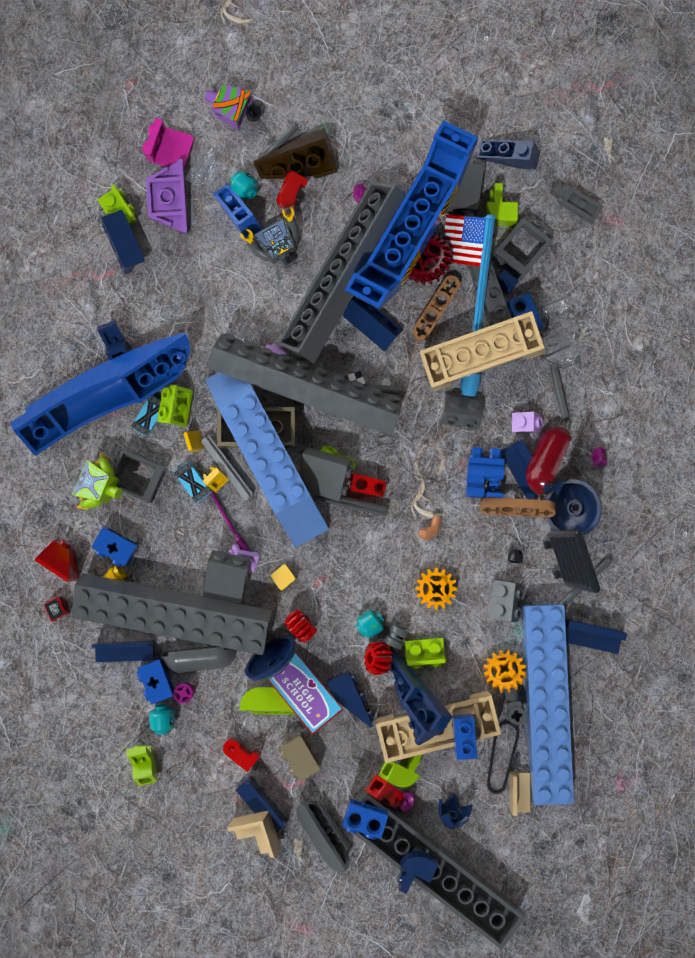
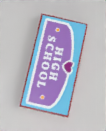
(306, 695)

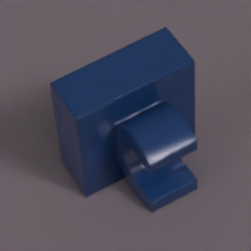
(507, 281)

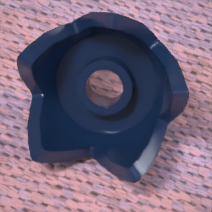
(452, 814)

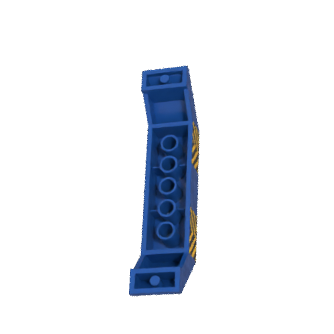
(415, 218)

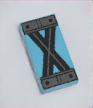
(147, 416)
(193, 482)

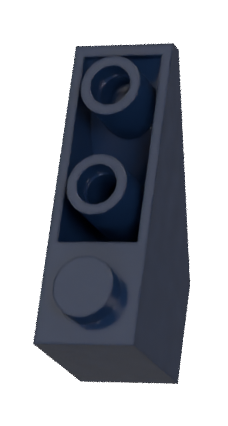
(510, 153)
(346, 693)

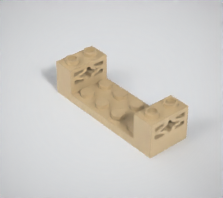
(482, 350)
(398, 738)

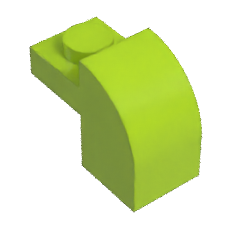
(504, 211)
(143, 764)
(402, 773)

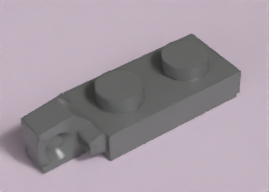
(577, 202)

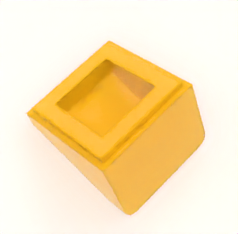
(193, 440)
(283, 577)

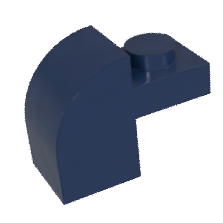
(113, 339)
(416, 864)

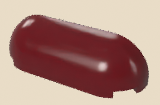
(547, 458)

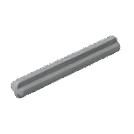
(227, 467)

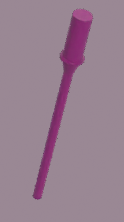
(239, 540)

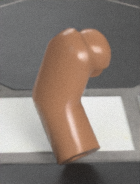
(432, 530)

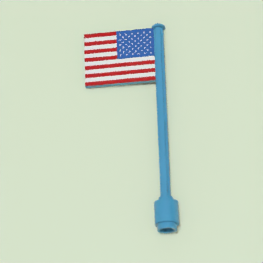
(471, 245)

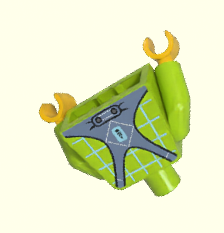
(97, 484)

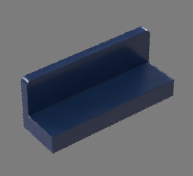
(122, 240)
(372, 323)
(517, 460)
(594, 636)
(124, 651)
(260, 802)

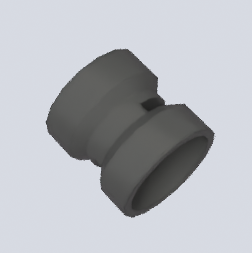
(396, 636)

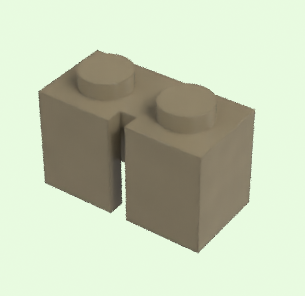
(301, 759)

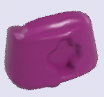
(358, 191)
(598, 457)
(407, 802)

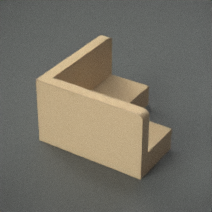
(261, 827)

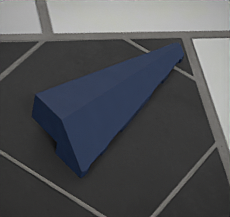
(425, 711)

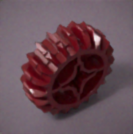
(435, 265)

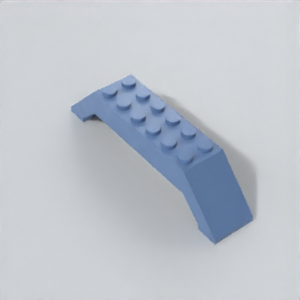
(267, 458)

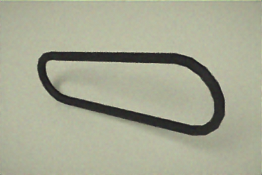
(510, 763)

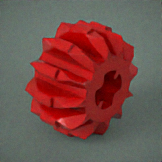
(300, 626)
(378, 658)

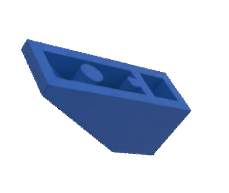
(237, 211)

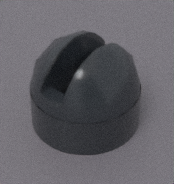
(256, 112)
(515, 556)

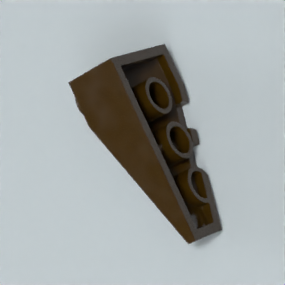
(305, 156)

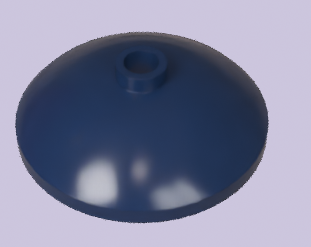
(566, 496)
(273, 661)

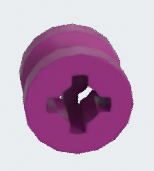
(182, 696)

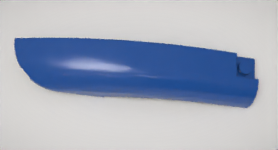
(101, 391)

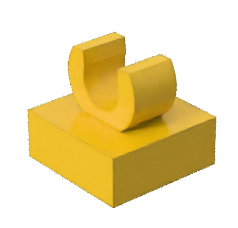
(215, 479)

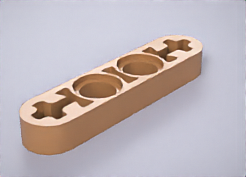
(437, 309)
(517, 507)

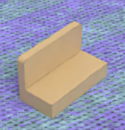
(519, 792)

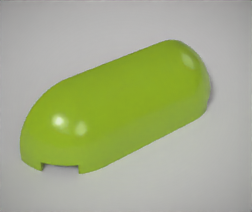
(264, 701)

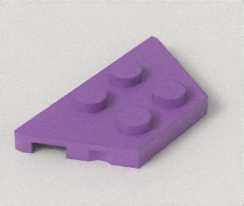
(168, 197)

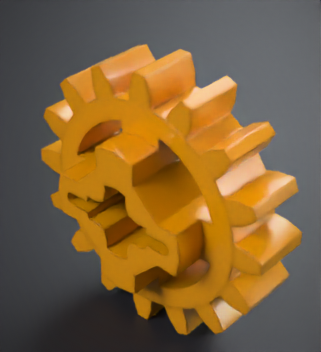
(442, 581)
(507, 679)

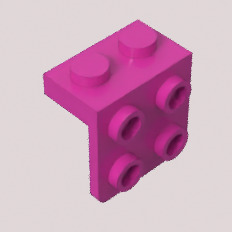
(166, 145)

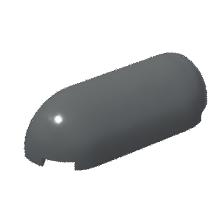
(198, 659)
(324, 834)

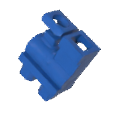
(484, 468)

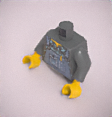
(275, 241)

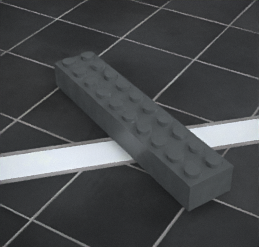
(326, 296)
(305, 383)
(171, 613)
(453, 881)

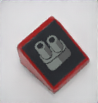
(56, 608)

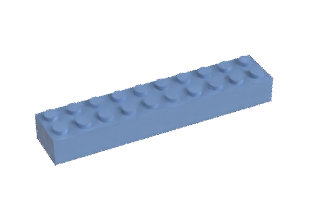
(547, 704)

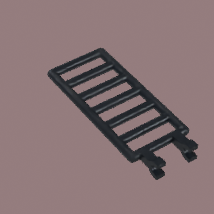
(573, 560)

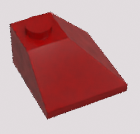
(59, 560)

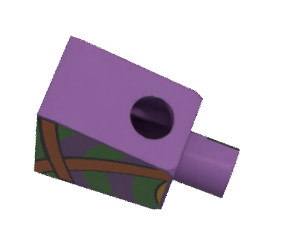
(230, 104)

